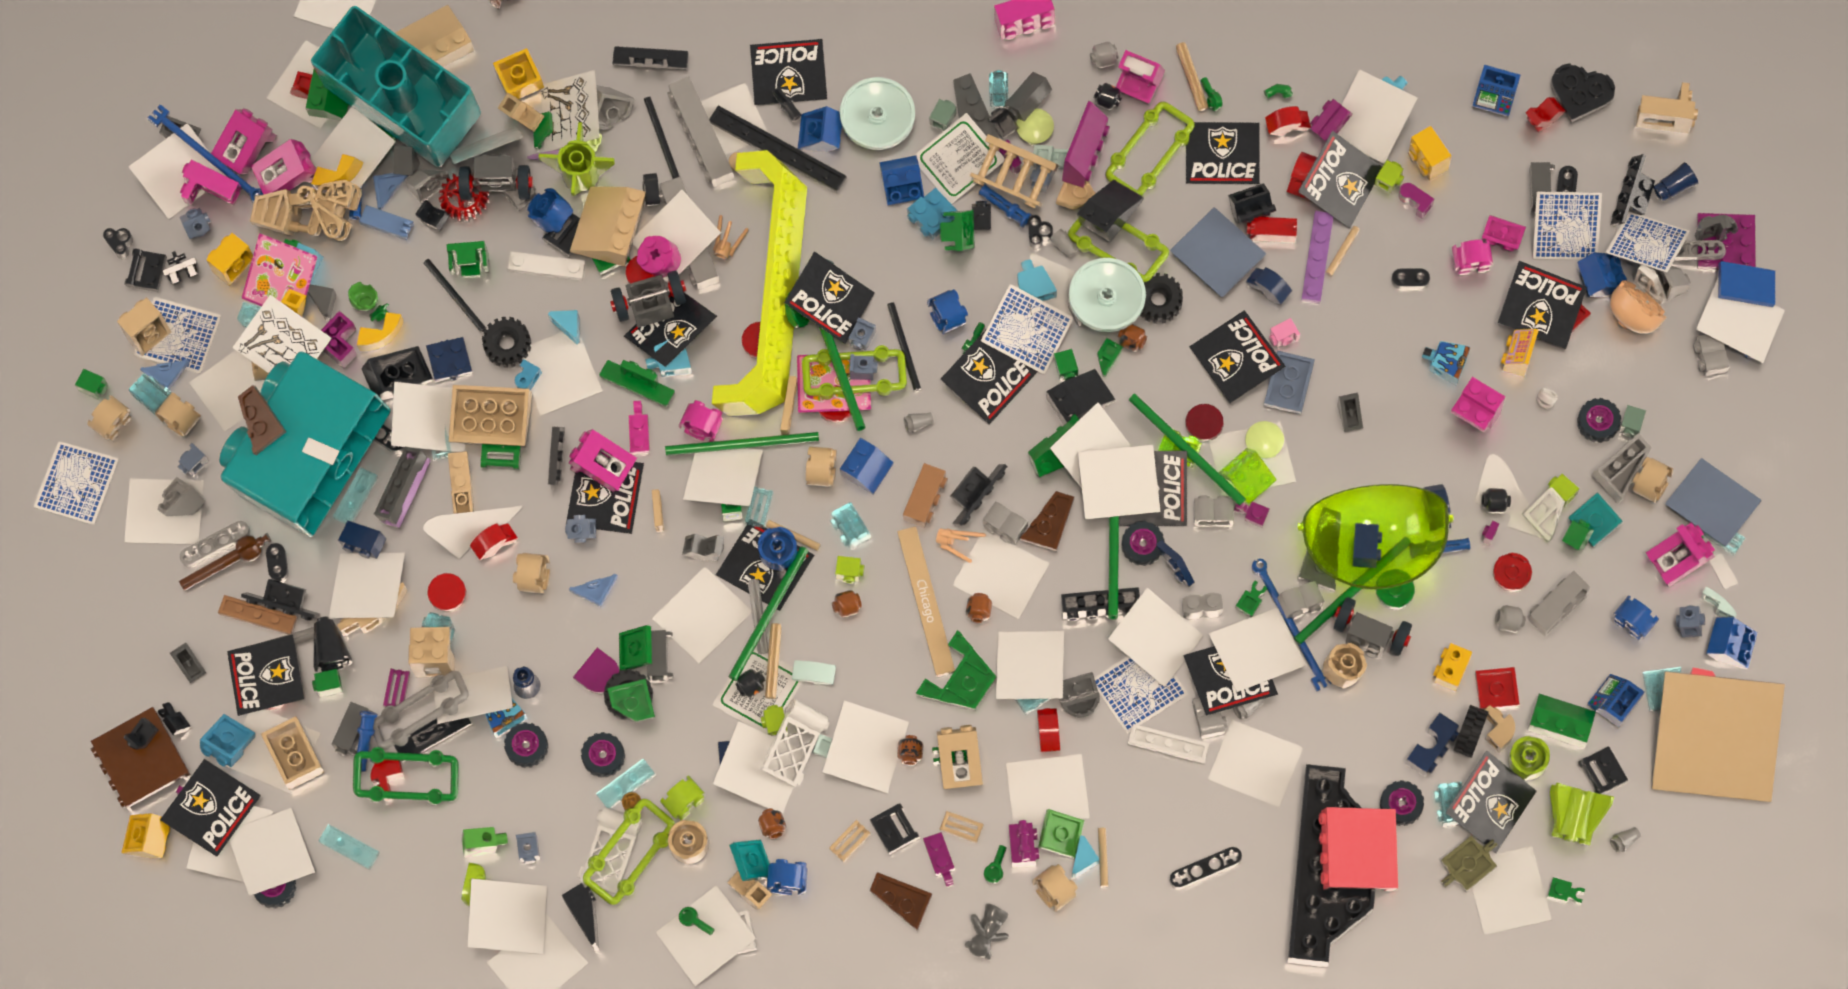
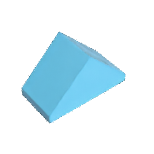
(567, 322)
(1085, 858)

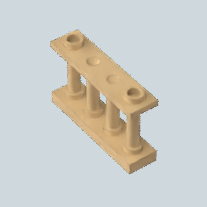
(1012, 152)

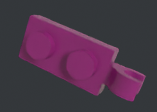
(940, 857)

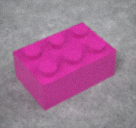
(1023, 17)

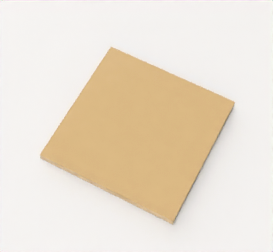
(1718, 736)

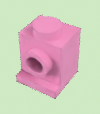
(1284, 333)

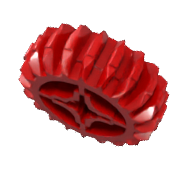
(449, 191)

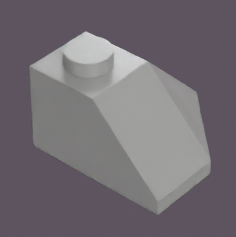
(612, 106)
(426, 183)
(1673, 282)
(180, 499)

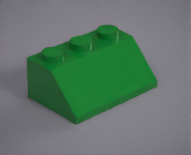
(323, 102)
(1562, 721)

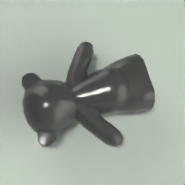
(986, 930)

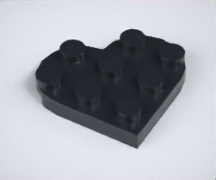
(1581, 91)

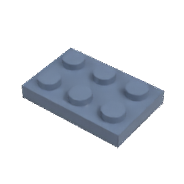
(1290, 385)

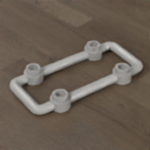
(448, 706)

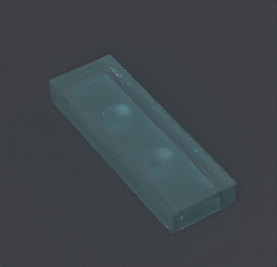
(355, 496)
(626, 783)
(349, 847)

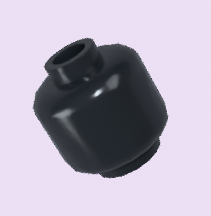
(1107, 96)
(1495, 500)
(750, 683)

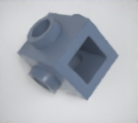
(195, 222)
(580, 528)
(1690, 621)

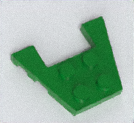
(967, 683)

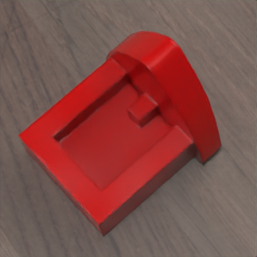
(301, 85)

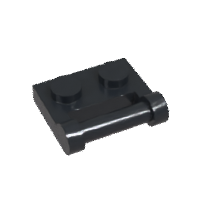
(565, 240)
(151, 272)
(1608, 768)
(889, 832)

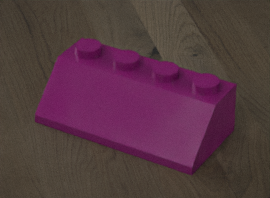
(1085, 145)

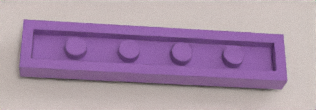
(1317, 257)

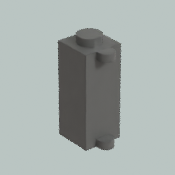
(1028, 96)
(1539, 180)
(658, 670)
(347, 734)

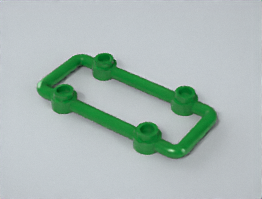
(376, 793)

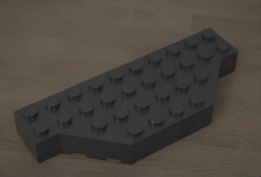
(1319, 914)

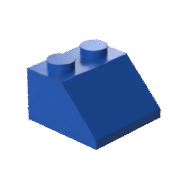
(820, 130)
(866, 466)

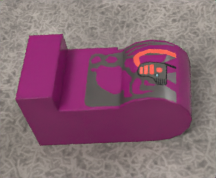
(1417, 198)

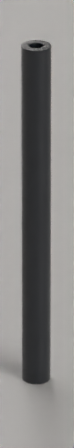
(661, 137)
(454, 295)
(904, 347)

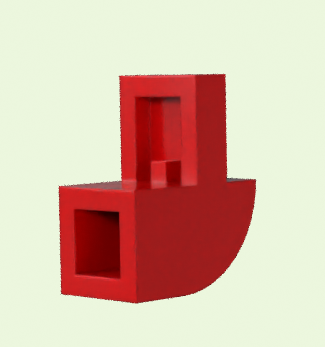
(1545, 114)
(1287, 119)
(1301, 169)
(491, 539)
(1048, 729)
(385, 772)

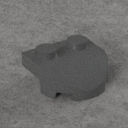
(1716, 226)
(1080, 695)

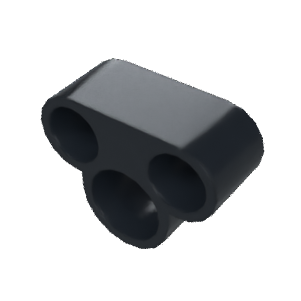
(651, 187)
(1034, 231)
(114, 242)

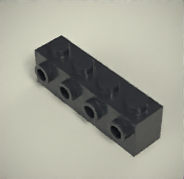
(1096, 603)

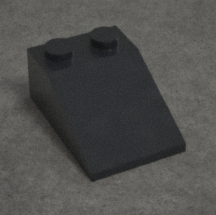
(1109, 209)
(399, 366)
(1079, 395)
(581, 905)

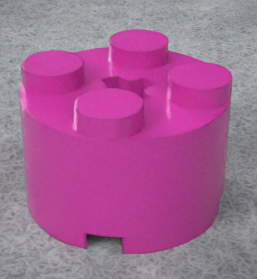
(658, 256)
(1472, 256)
(701, 421)

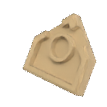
(1074, 196)

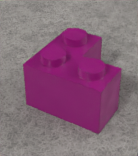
(339, 330)

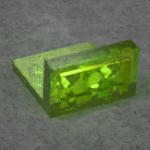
(1248, 474)

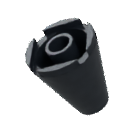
(329, 646)

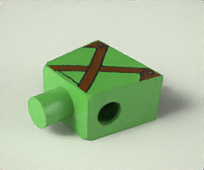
(474, 843)

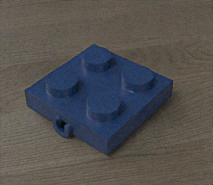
(449, 359)

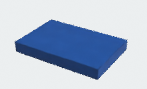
(1746, 284)

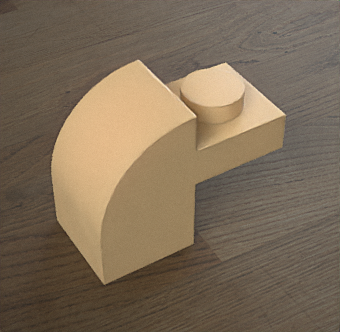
(521, 111)
(1504, 729)
(751, 891)

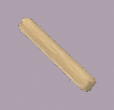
(1191, 76)
(773, 661)

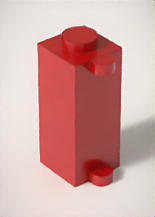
(1273, 229)

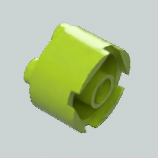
(1531, 747)
(683, 798)

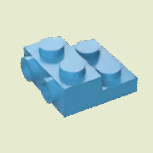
(929, 213)
(226, 741)

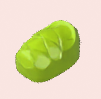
(474, 871)

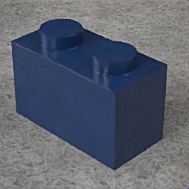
(362, 539)
(1366, 545)

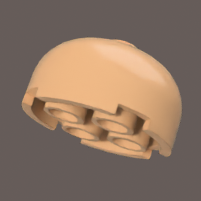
(1632, 310)

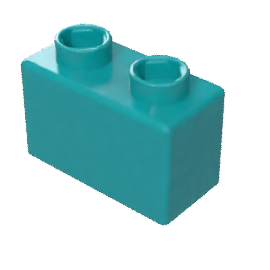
(396, 86)
(311, 404)

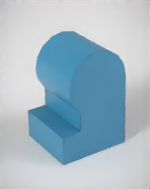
(528, 376)

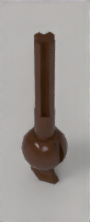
(247, 549)

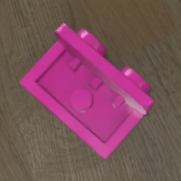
(1504, 233)

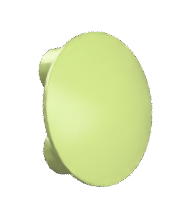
(1036, 127)
(1265, 439)

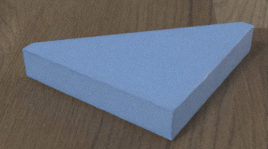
(386, 186)
(167, 372)
(595, 590)

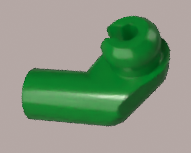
(1278, 88)

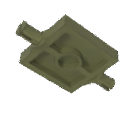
(1469, 863)

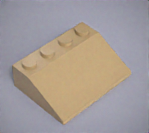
(439, 36)
(608, 223)
(489, 415)

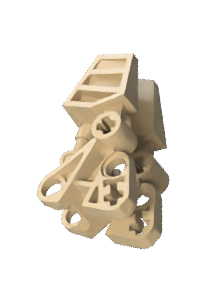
(283, 210)

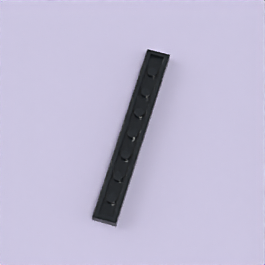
(781, 150)

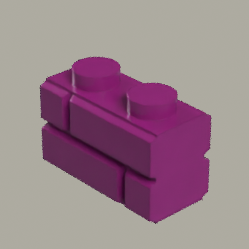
(1331, 119)

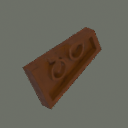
(260, 420)
(1050, 523)
(902, 898)

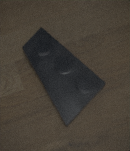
(556, 455)

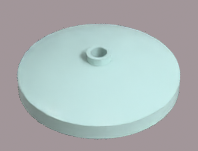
(877, 98)
(1107, 279)

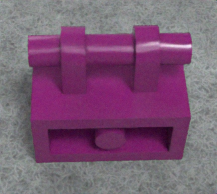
(1022, 844)

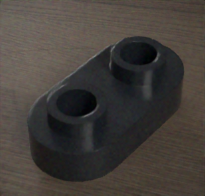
(1564, 184)
(1411, 280)
(277, 561)

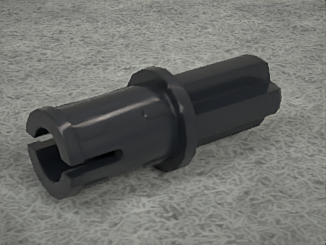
(786, 104)

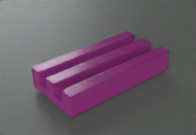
(399, 673)

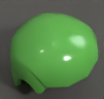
(362, 296)

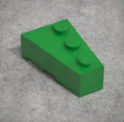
(1041, 455)

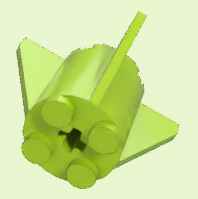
(578, 164)
(1577, 812)

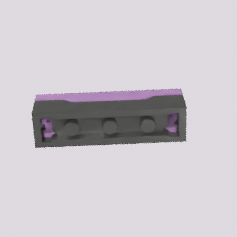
(402, 487)

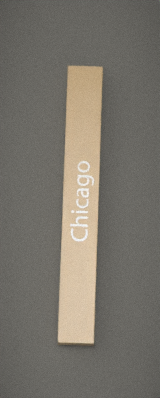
(926, 601)

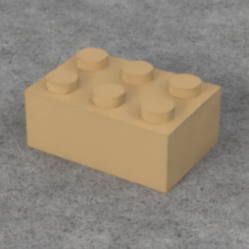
(144, 326)
(292, 753)

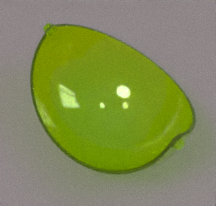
(1411, 524)

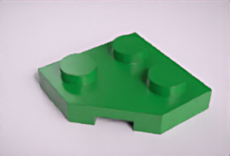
(632, 700)

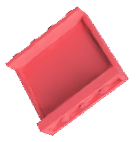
(1359, 848)

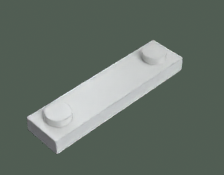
(546, 266)
(1168, 743)

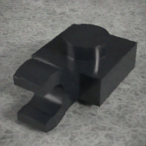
(173, 720)

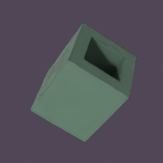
(943, 114)
(1632, 421)

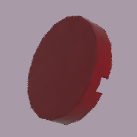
(1204, 422)

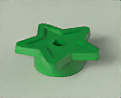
(379, 313)

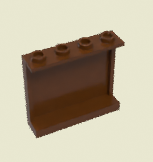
(140, 771)

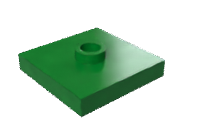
(635, 648)

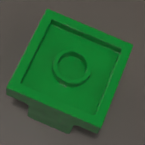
(958, 230)
(468, 256)

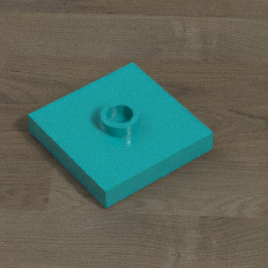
(1600, 516)
(750, 859)

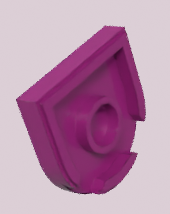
(596, 671)

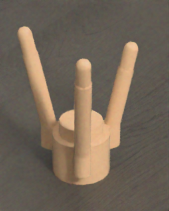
(723, 248)
(947, 537)

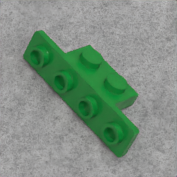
(637, 380)

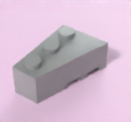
(1621, 468)
(1559, 603)

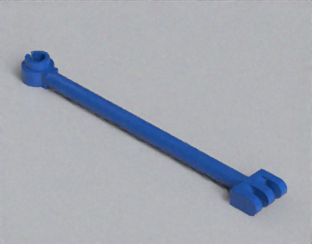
(162, 118)
(1262, 572)

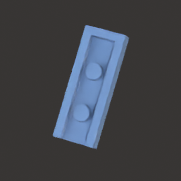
(386, 222)

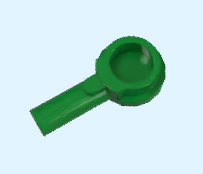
(1214, 98)
(977, 332)
(993, 873)
(688, 917)

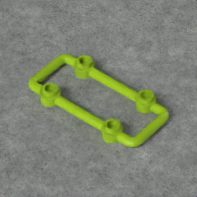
(1151, 118)
(1151, 242)
(883, 386)
(597, 862)

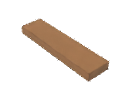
(257, 615)

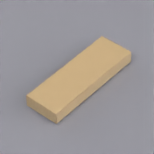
(789, 405)

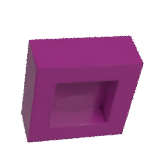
(1489, 532)

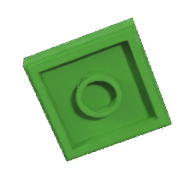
(1061, 833)

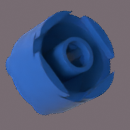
(549, 210)
(947, 311)
(777, 538)
(1635, 617)
(787, 877)

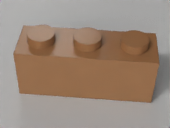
(925, 495)

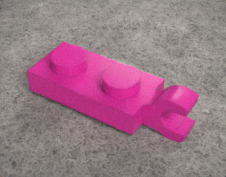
(639, 430)

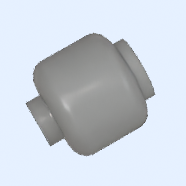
(1104, 54)
(1510, 618)

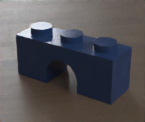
(1424, 759)

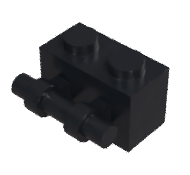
(1251, 203)

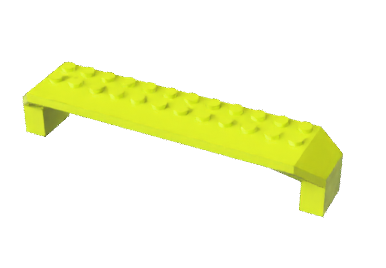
(768, 381)

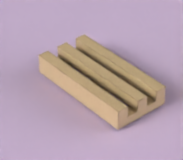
(657, 509)
(959, 834)
(838, 852)

